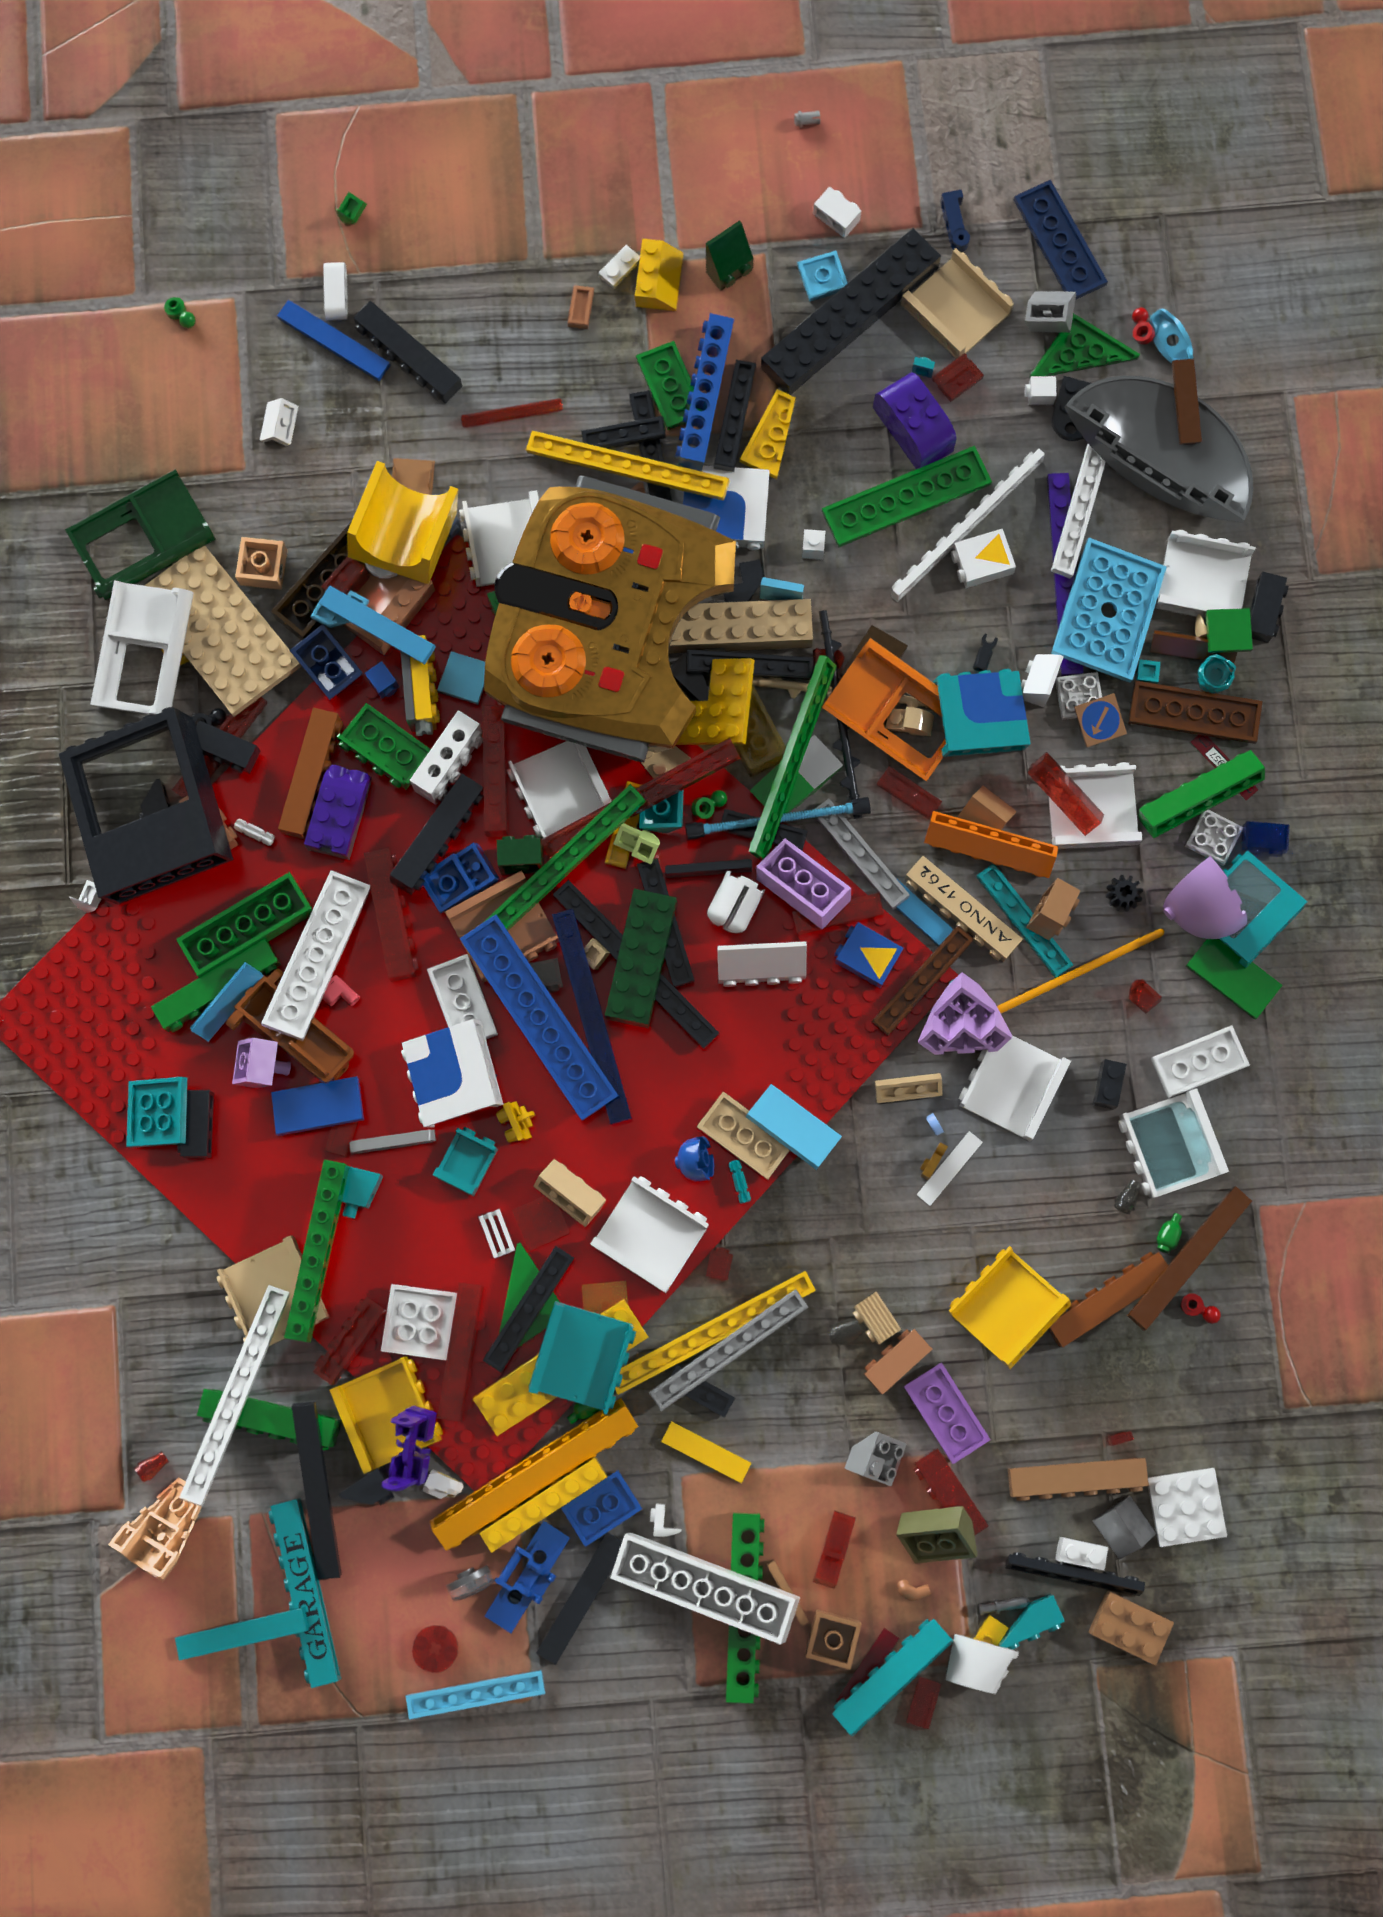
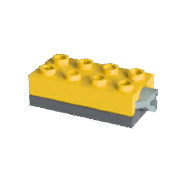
(420, 694)

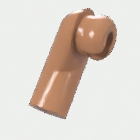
(911, 1592)

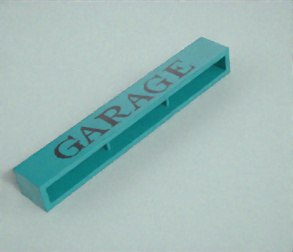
(305, 1591)

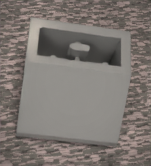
(1050, 311)

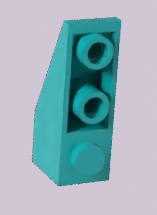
(1034, 1619)

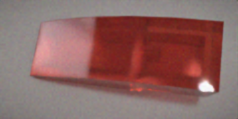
(834, 1549)

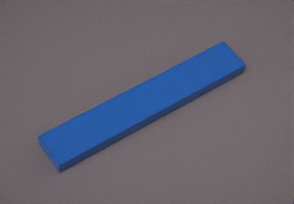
(333, 340)

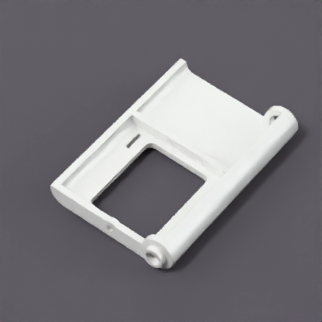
(147, 619)

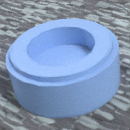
(933, 1122)

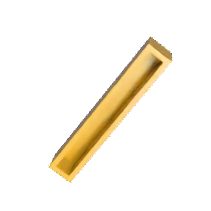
(543, 1504)

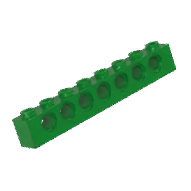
(317, 1251)
(736, 1691)

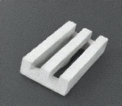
(490, 1215)

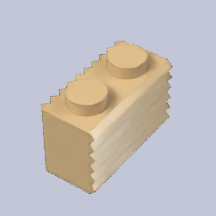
(876, 1319)

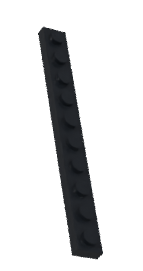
(611, 939)

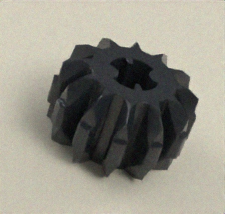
(1115, 893)

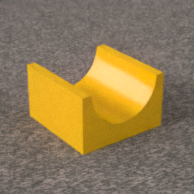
(400, 526)

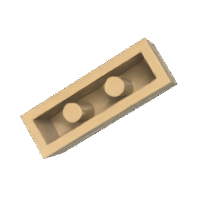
(569, 1192)

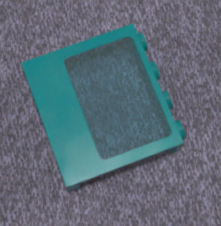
(1267, 902)

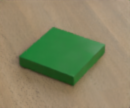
(1229, 630)

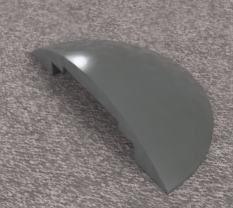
(1136, 433)

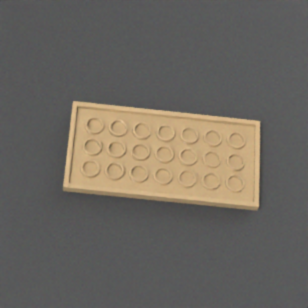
(226, 633)

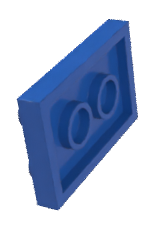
(601, 1508)

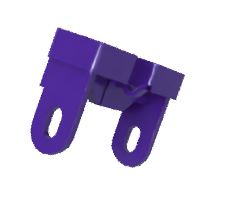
(410, 1466)

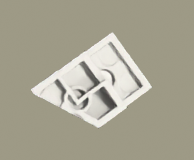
(978, 1664)

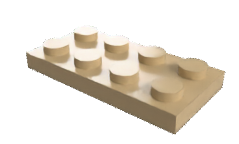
(732, 1130)

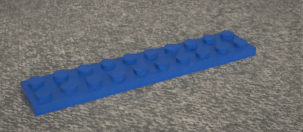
(539, 1017)

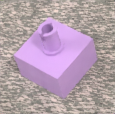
(257, 1063)

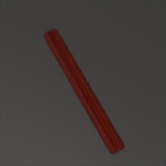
(511, 412)

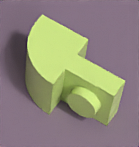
(641, 843)

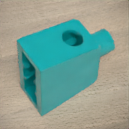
(359, 1190)

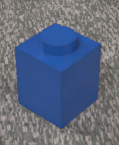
(382, 680)

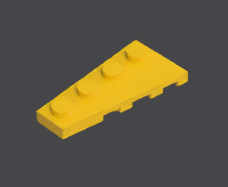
(770, 436)

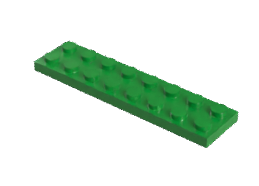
(906, 496)

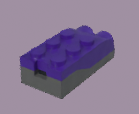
(338, 812)

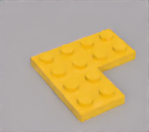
(727, 706)

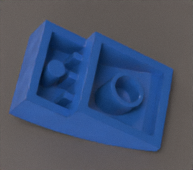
(460, 877)

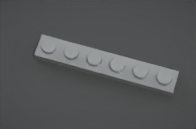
(863, 857)

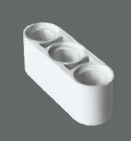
(335, 291)

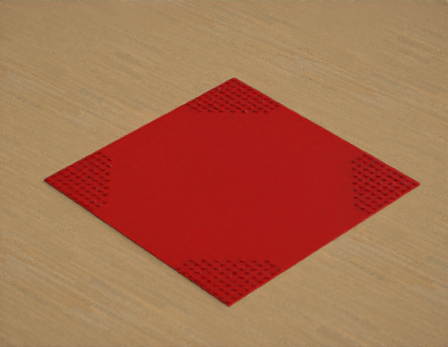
(91, 1029)

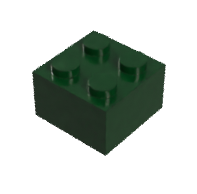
(519, 855)

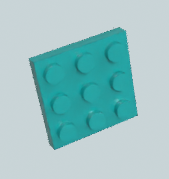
(157, 1112)

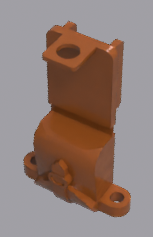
(320, 1050)

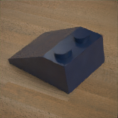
(326, 662)

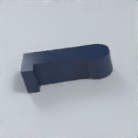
(958, 236)

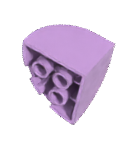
(1205, 903)

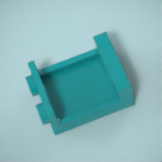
(466, 1161)

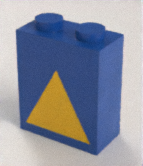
(868, 954)

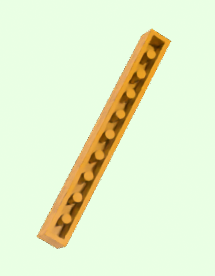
(532, 1475)

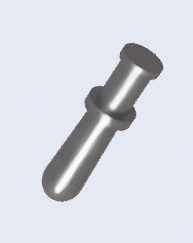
(1015, 1603)

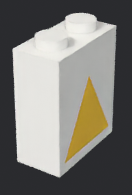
(983, 558)

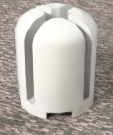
(734, 903)

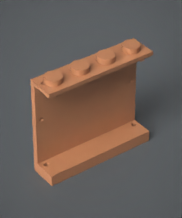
(531, 932)

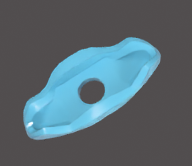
(1166, 325)

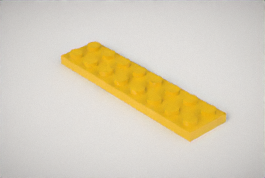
(509, 1398)

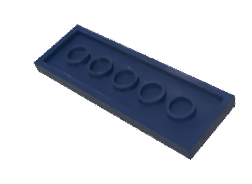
(1060, 240)

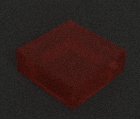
(1120, 1438)

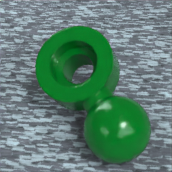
(179, 312)
(717, 799)

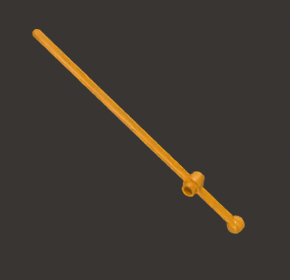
(1080, 970)

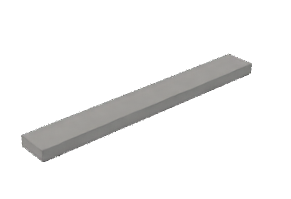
(728, 1350)

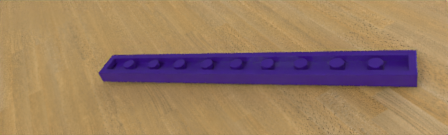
(1059, 503)

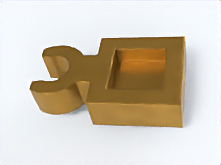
(929, 1166)

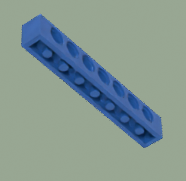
(720, 328)

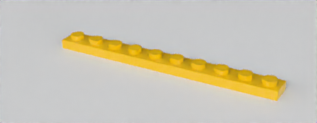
(628, 465)
(708, 1333)

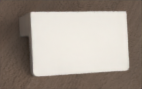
(279, 422)

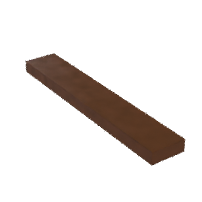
(922, 980)

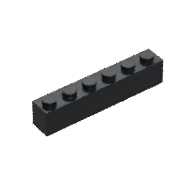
(407, 352)
(436, 835)

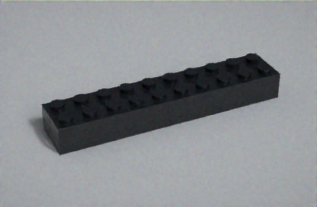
(850, 312)

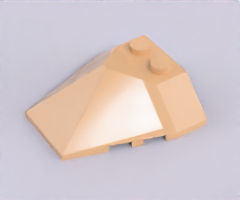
(158, 1533)

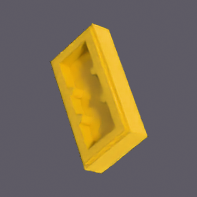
(991, 1631)

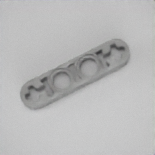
(392, 1141)

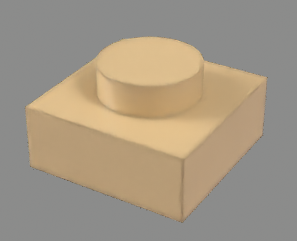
(596, 953)

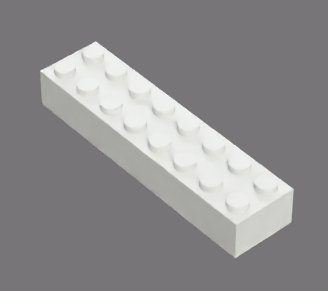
(705, 1588)

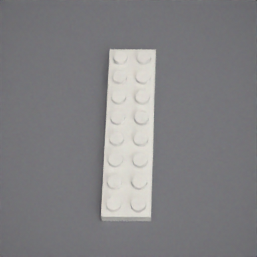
(316, 956)

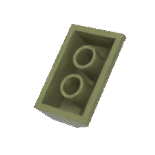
(937, 1534)

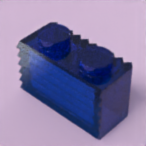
(1265, 837)

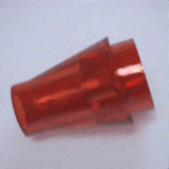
(151, 1466)

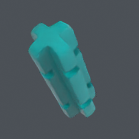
(739, 1181)

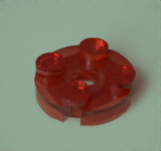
(430, 1661)

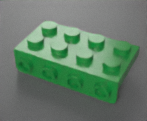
(383, 746)

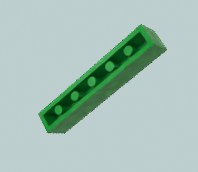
(1202, 793)
(195, 997)

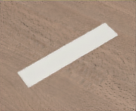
(949, 1168)

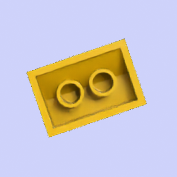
(658, 275)

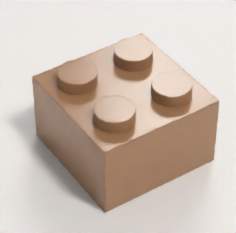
(1053, 909)
(833, 1639)

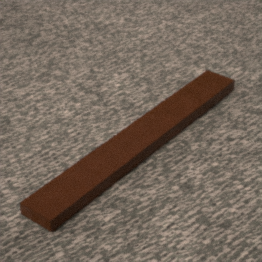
(1189, 1258)

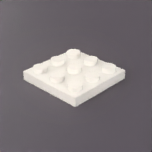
(418, 1322)
(1186, 1507)

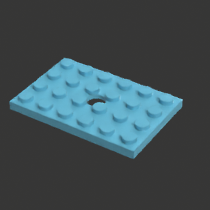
(1126, 583)

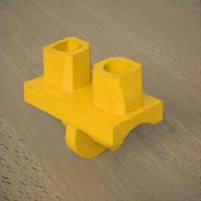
(519, 1120)

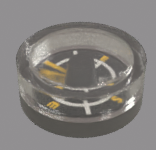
(470, 1583)

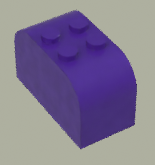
(915, 420)

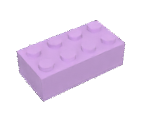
(803, 883)

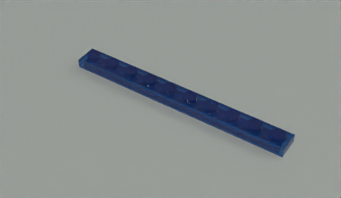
(590, 1010)

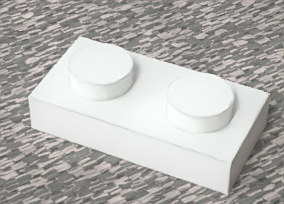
(619, 267)

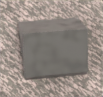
(1124, 1527)

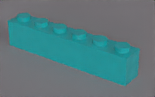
(892, 1677)

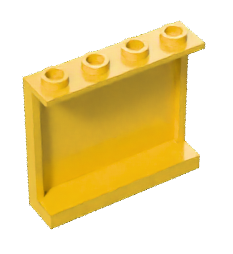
(1008, 1307)
(371, 1403)

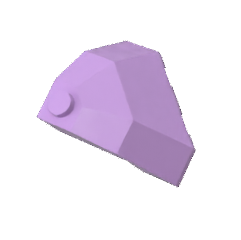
(964, 1021)

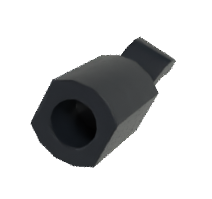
(984, 654)

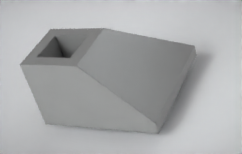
(876, 1458)

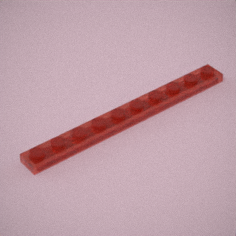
(657, 789)

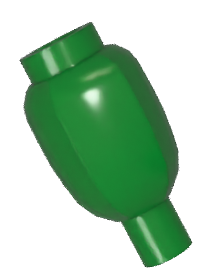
(1169, 1234)
(581, 1412)

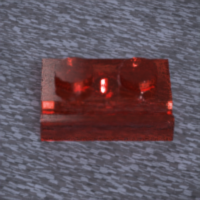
(957, 377)

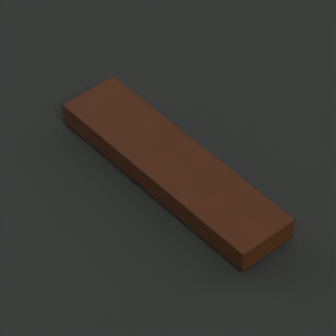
(1186, 401)
(1184, 646)

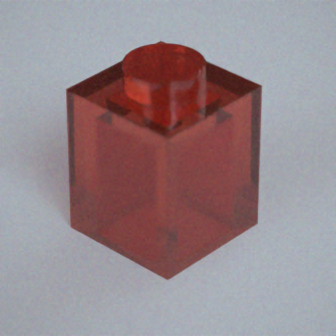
(719, 1264)

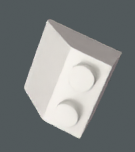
(1040, 678)

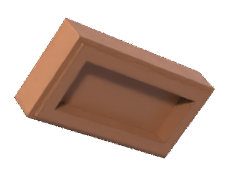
(580, 307)

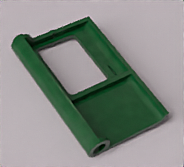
(167, 519)

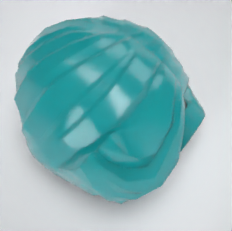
(1215, 674)

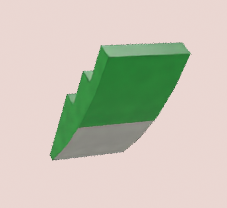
(814, 772)

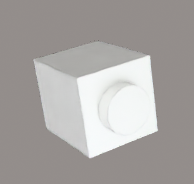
(1041, 390)
(813, 544)

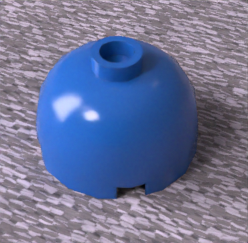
(695, 1160)

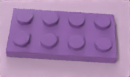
(946, 1413)

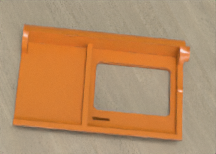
(870, 694)

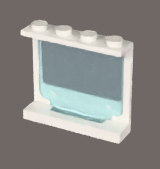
(1172, 1144)

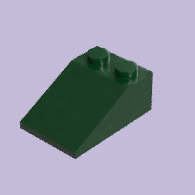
(729, 256)

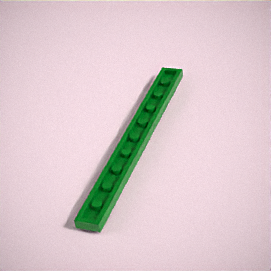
(792, 758)
(569, 857)

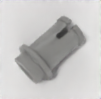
(806, 118)

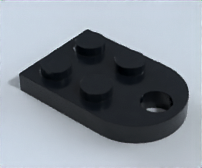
(1060, 417)

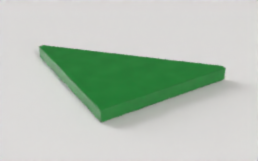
(1081, 350)
(521, 1277)

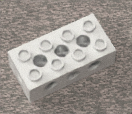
(447, 758)

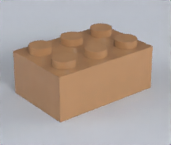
(1131, 1627)

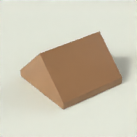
(987, 810)

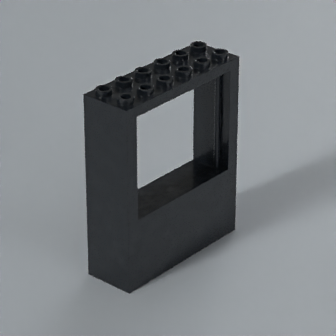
(163, 844)

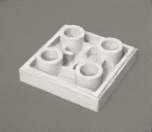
(1075, 691)
(1214, 836)

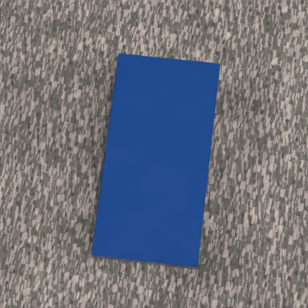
(317, 1106)

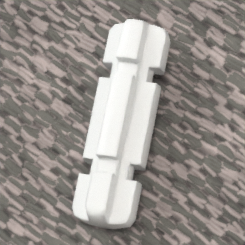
(254, 832)

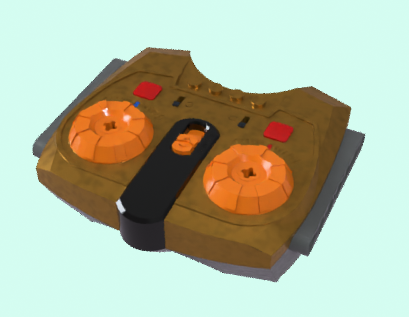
(595, 612)

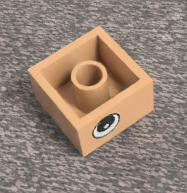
(261, 563)

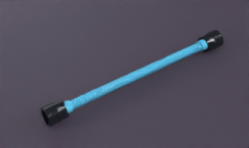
(857, 807)

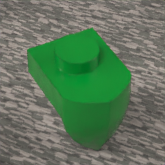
(350, 209)

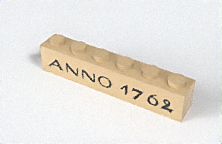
(963, 909)

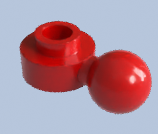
(1140, 317)
(1210, 1314)

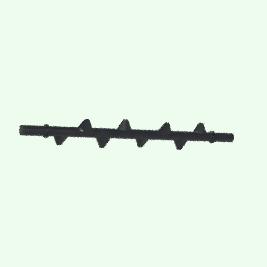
(843, 743)

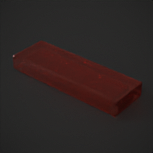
(909, 793)

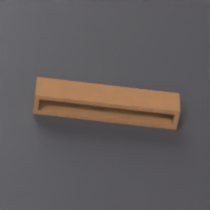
(1077, 1478)

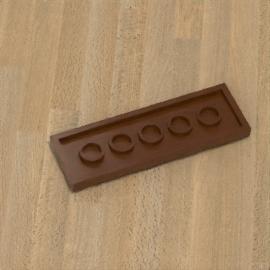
(1195, 712)

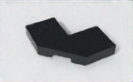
(751, 580)

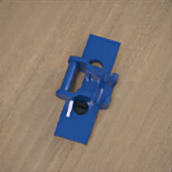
(533, 1581)

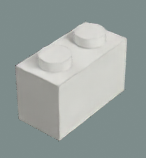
(837, 212)
(1081, 1553)

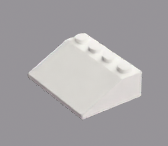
(762, 963)

